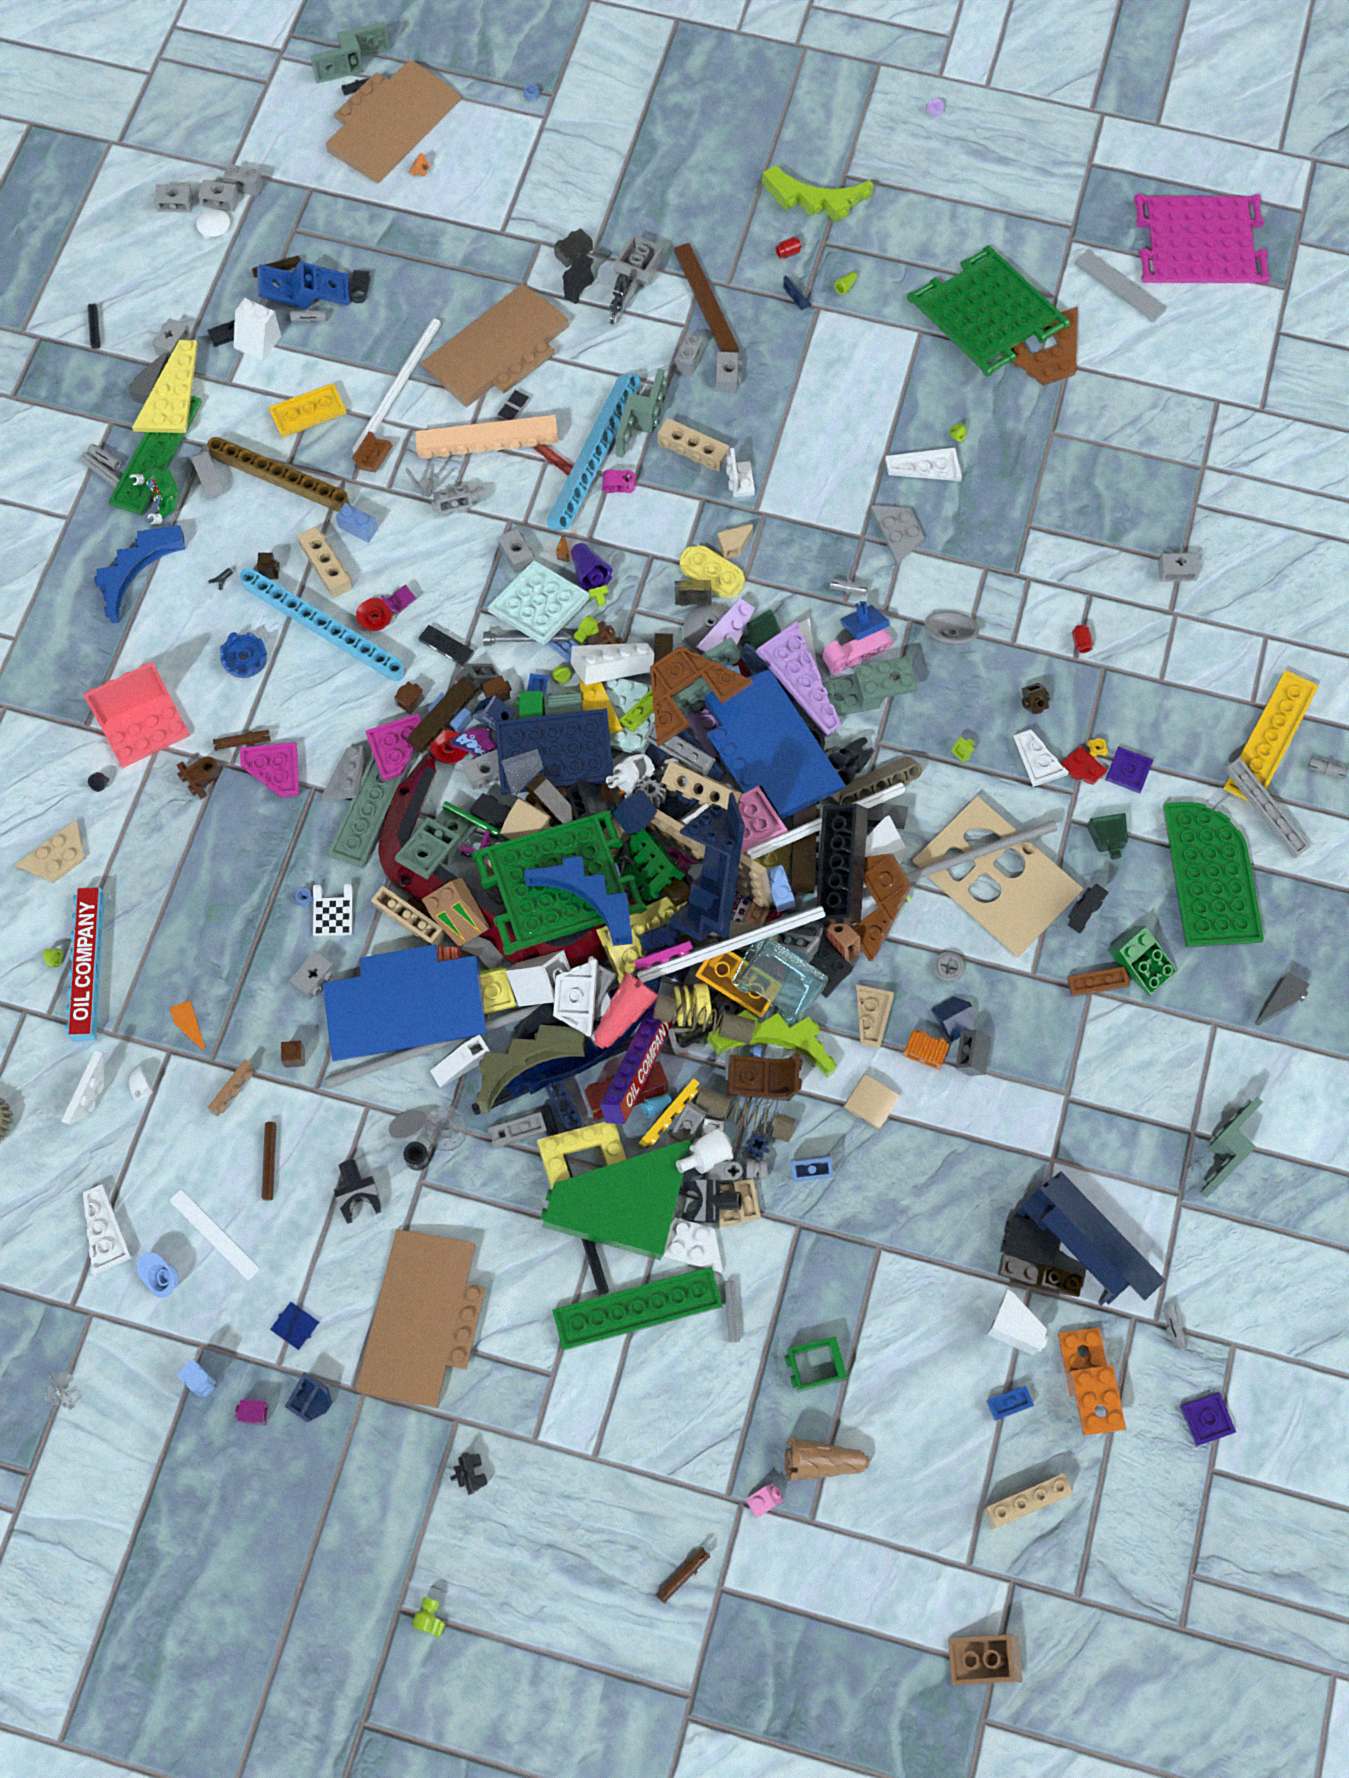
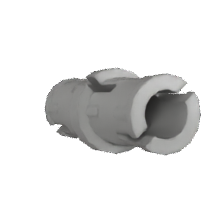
(318, 315)
(97, 452)
(848, 586)
(1327, 768)
(1175, 1327)

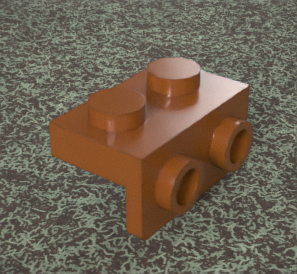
(371, 453)

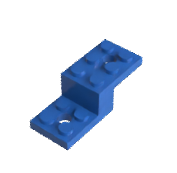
(303, 285)

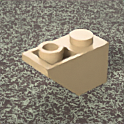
(734, 541)

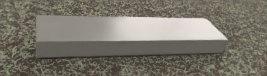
(683, 751)

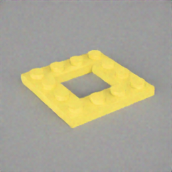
(555, 1146)

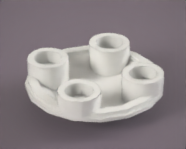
(213, 223)

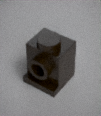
(268, 565)

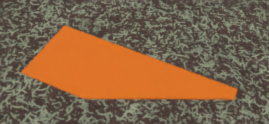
(186, 1021)

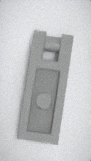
(517, 1130)

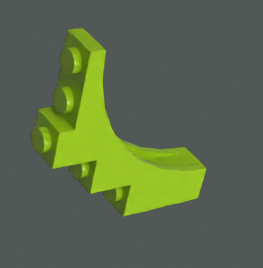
(812, 199)
(776, 1031)

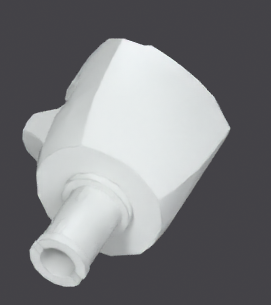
(631, 772)
(707, 1151)

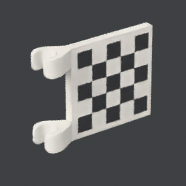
(332, 915)

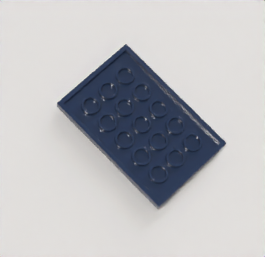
(569, 746)

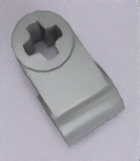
(722, 1172)

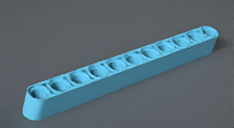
(592, 454)
(327, 630)

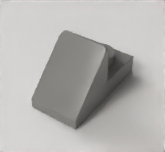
(676, 1034)
(689, 1122)

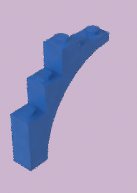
(130, 561)
(592, 889)

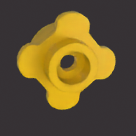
(1101, 743)

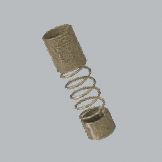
(731, 1025)
(718, 1105)

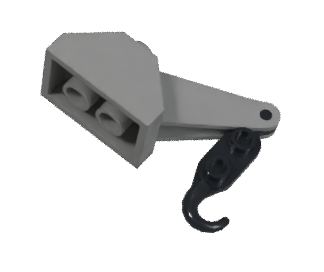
(637, 263)

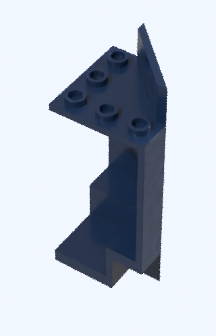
(713, 891)
(1091, 1238)

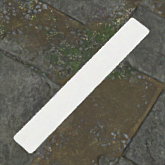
(214, 1235)

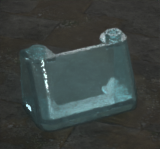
(780, 978)

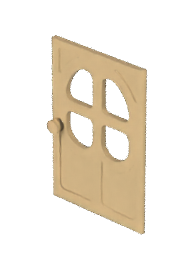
(1025, 902)

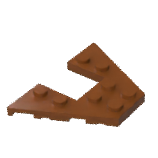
(1055, 362)
(677, 672)
(889, 889)

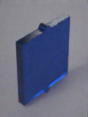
(294, 1325)

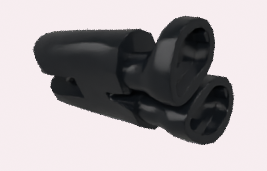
(853, 758)

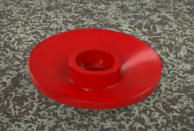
(371, 608)
(443, 742)

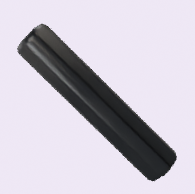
(93, 326)
(696, 1036)

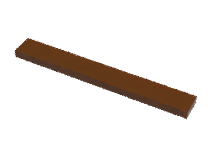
(705, 298)

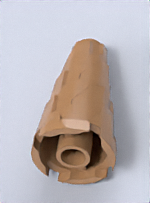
(818, 1460)

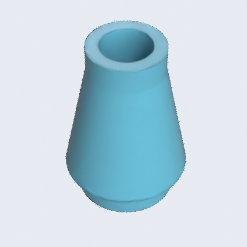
(655, 1105)

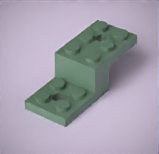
(353, 46)
(641, 413)
(870, 684)
(694, 696)
(435, 841)
(1230, 1146)

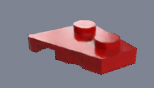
(1083, 766)

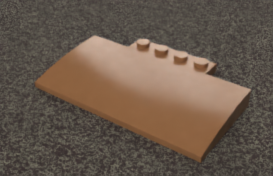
(389, 119)
(497, 346)
(421, 1319)

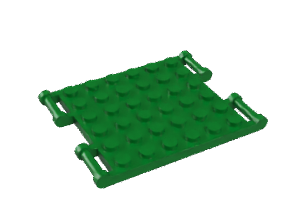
(988, 309)
(545, 911)

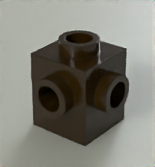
(1035, 698)

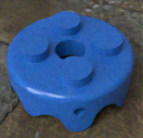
(243, 644)

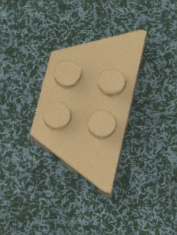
(56, 855)

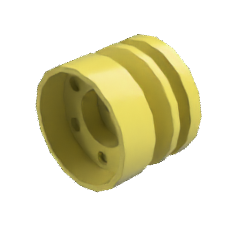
(699, 996)

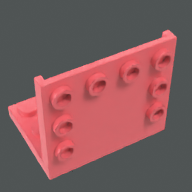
(136, 714)

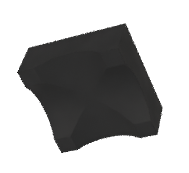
(577, 278)
(1086, 906)
(832, 965)

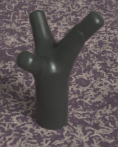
(221, 578)
(624, 858)

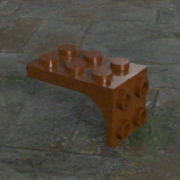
(764, 1077)

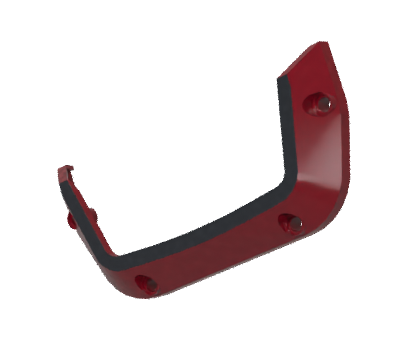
(398, 830)

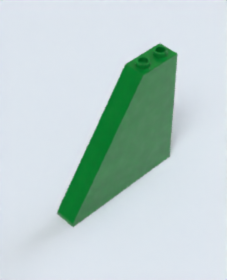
(621, 1203)

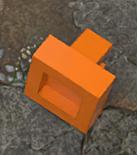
(418, 165)

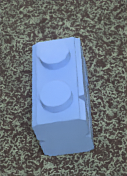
(780, 889)
(197, 1379)

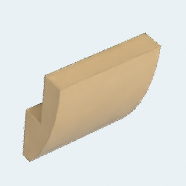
(524, 820)
(871, 1101)
(750, 1207)

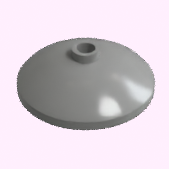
(697, 620)
(951, 627)

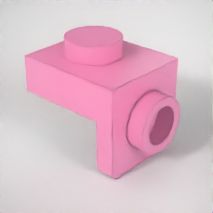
(765, 1500)

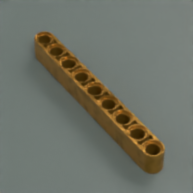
(271, 472)

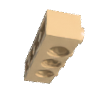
(688, 437)
(336, 584)
(673, 779)
(408, 917)
(1028, 1501)

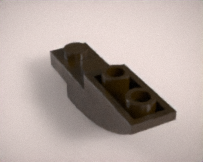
(1039, 1276)

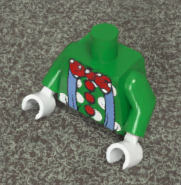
(162, 490)

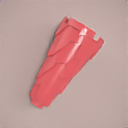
(624, 1009)

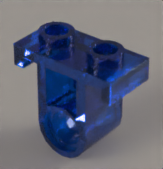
(658, 938)

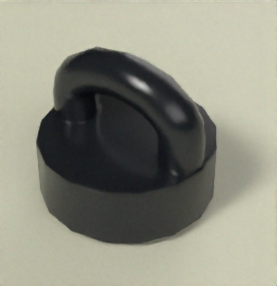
(98, 781)

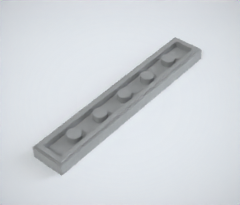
(1120, 286)
(1267, 807)

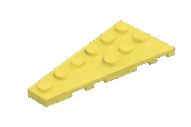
(170, 399)
(623, 956)

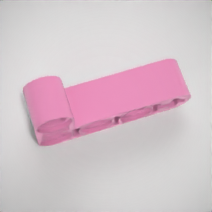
(843, 657)

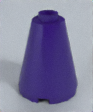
(590, 567)

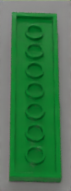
(153, 451)
(637, 1308)

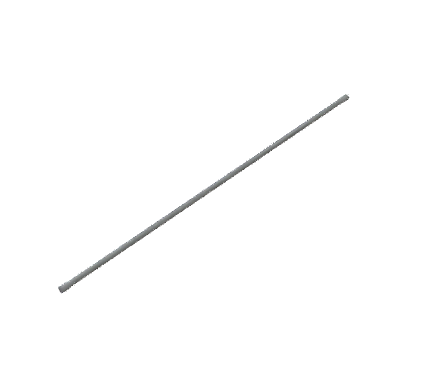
(343, 1077)

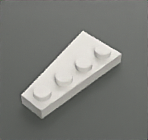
(932, 464)
(104, 1233)

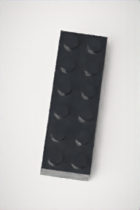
(842, 863)

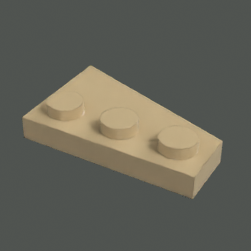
(873, 1012)

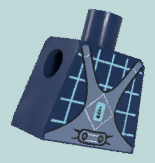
(492, 710)

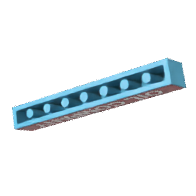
(85, 964)

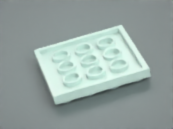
(539, 602)
(623, 696)

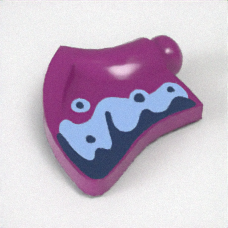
(475, 741)

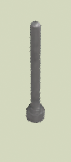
(490, 638)

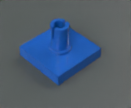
(864, 621)

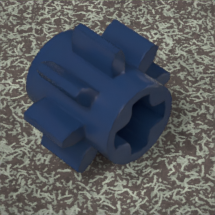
(761, 1142)

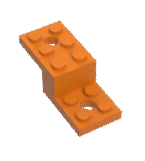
(1091, 1382)

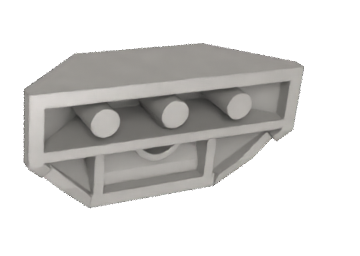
(802, 940)

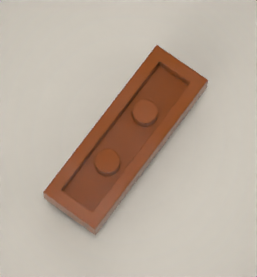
(1098, 981)

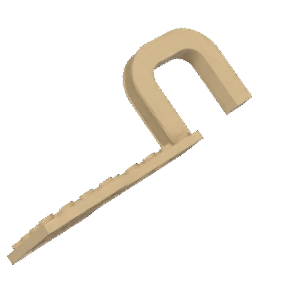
(751, 878)

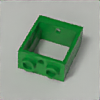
(836, 1357)

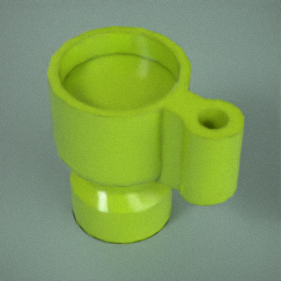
(586, 629)
(425, 1619)

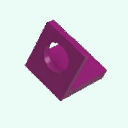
(400, 599)
(485, 843)

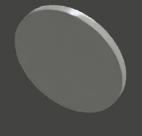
(407, 1125)

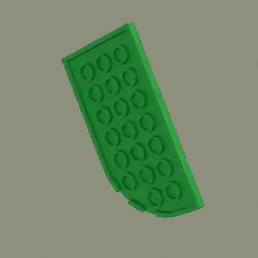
(1211, 877)

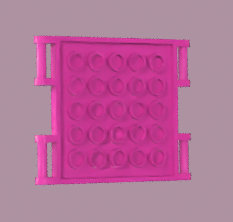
(1201, 239)

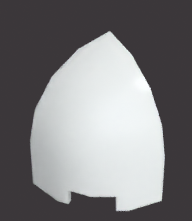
(139, 1084)

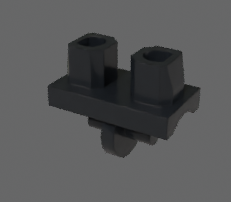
(465, 1473)

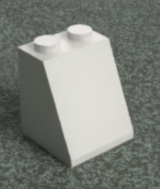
(255, 330)
(885, 840)
(535, 978)
(1017, 1325)

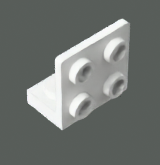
(740, 476)

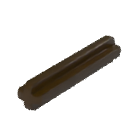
(281, 264)

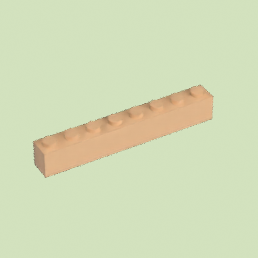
(487, 437)

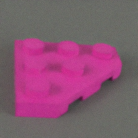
(390, 745)
(274, 767)
(681, 948)

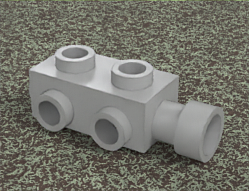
(456, 499)

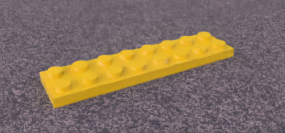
(1275, 729)

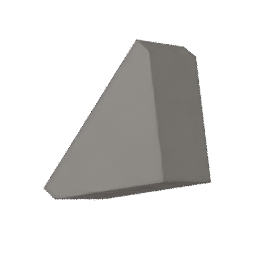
(484, 951)

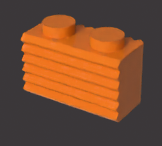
(926, 1049)

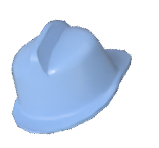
(157, 1274)

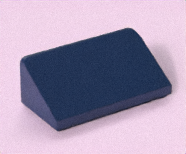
(795, 293)

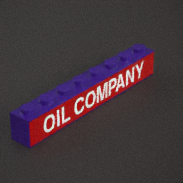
(634, 1068)

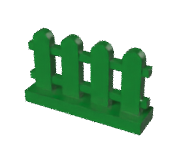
(655, 864)

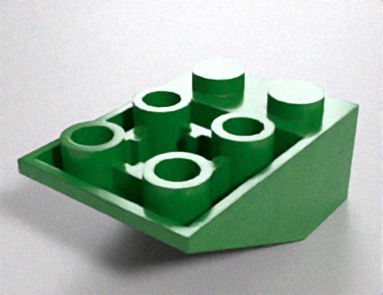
(1143, 959)

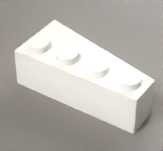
(611, 661)

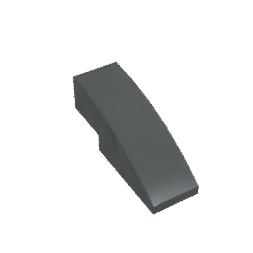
(896, 812)

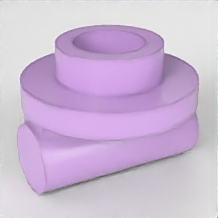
(935, 107)

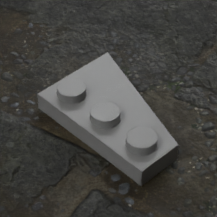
(347, 775)

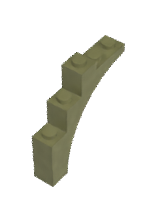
(523, 1054)

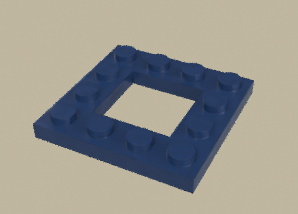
(679, 806)

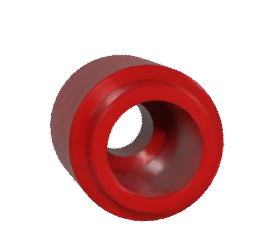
(788, 248)
(1082, 639)

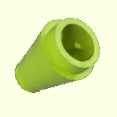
(845, 283)

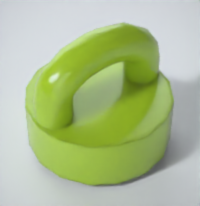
(958, 430)
(561, 674)
(53, 957)

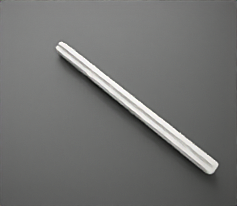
(400, 380)
(816, 824)
(731, 944)

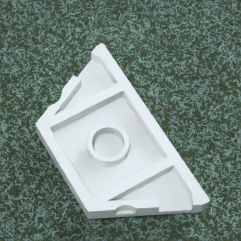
(576, 997)
(87, 1091)
(693, 1245)

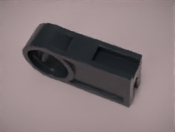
(359, 282)
(220, 334)

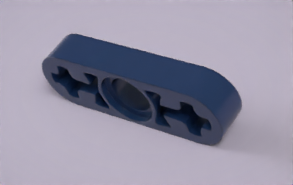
(575, 1115)

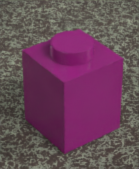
(252, 1412)

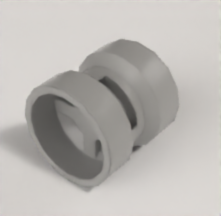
(756, 1169)

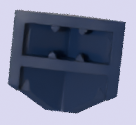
(635, 813)
(955, 1016)
(309, 1398)

